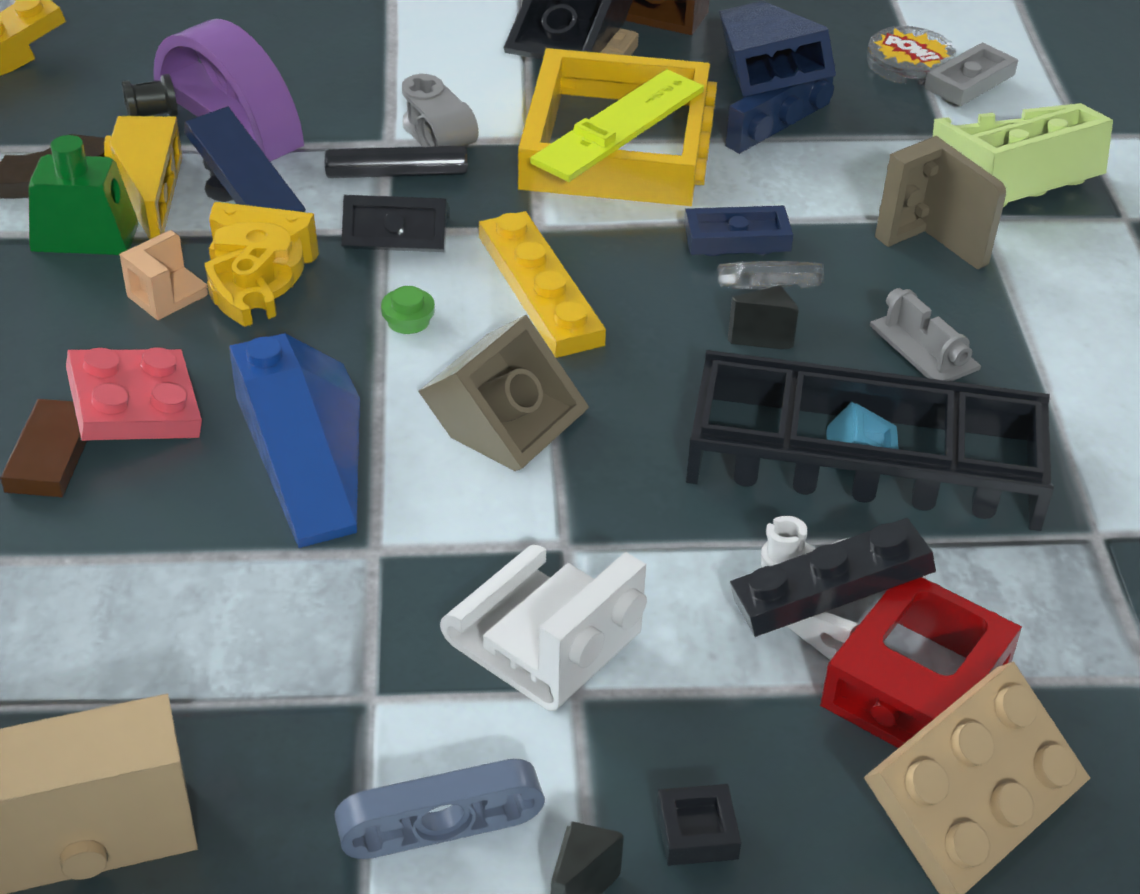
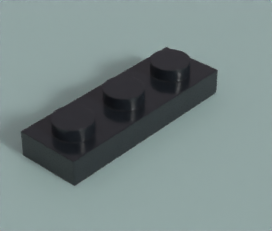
(832, 576)

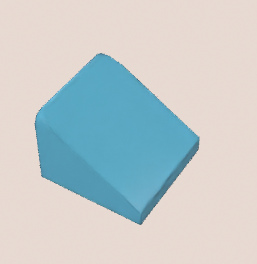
(862, 427)

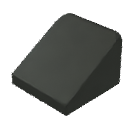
(763, 319)
(587, 860)

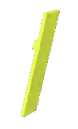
(616, 125)

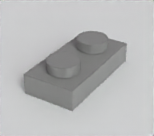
(971, 74)

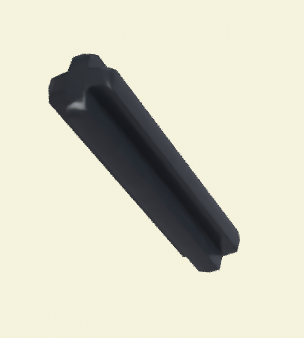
(396, 161)

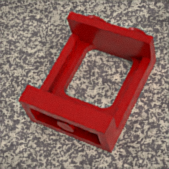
(897, 695)

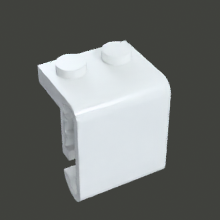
(547, 630)

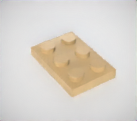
(977, 780)

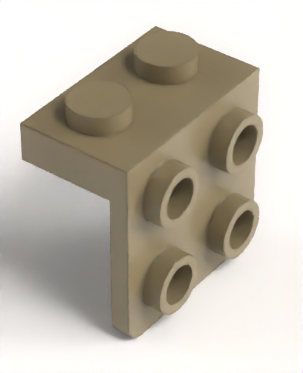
(943, 194)

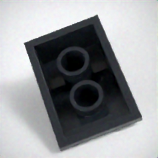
(565, 26)

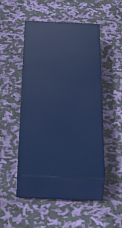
(239, 162)

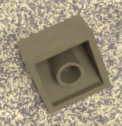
(505, 396)

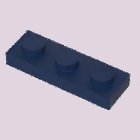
(769, 112)

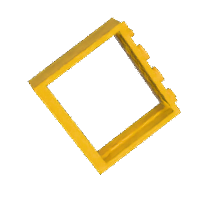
(624, 172)

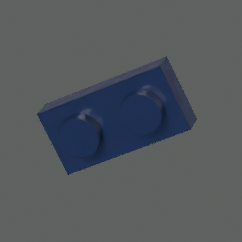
(738, 230)

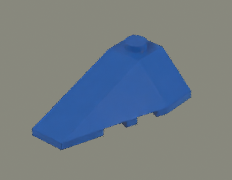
(305, 431)

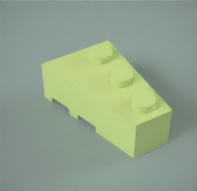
(1035, 152)

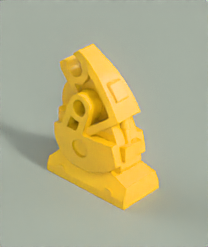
(256, 256)

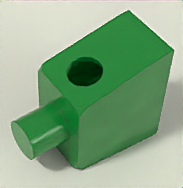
(79, 203)

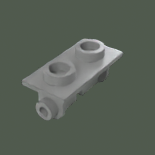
(923, 341)

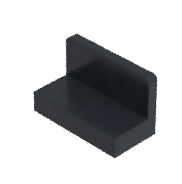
(394, 223)

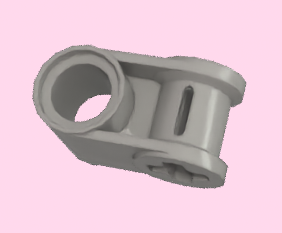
(436, 113)

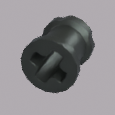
(150, 97)

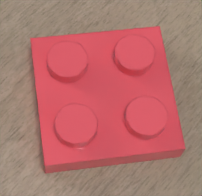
(132, 394)

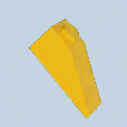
(149, 164)

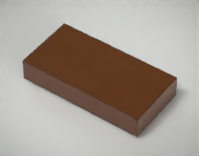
(45, 451)

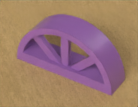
(234, 75)

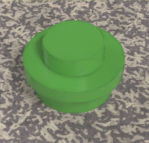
(408, 309)

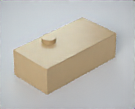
(91, 794)

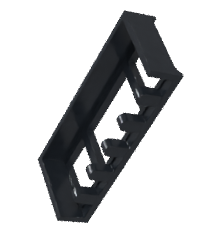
(894, 397)

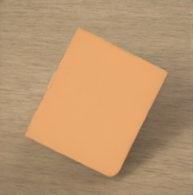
(158, 278)

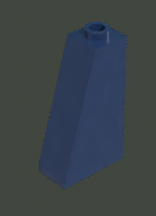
(775, 47)

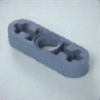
(399, 817)

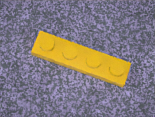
(542, 284)

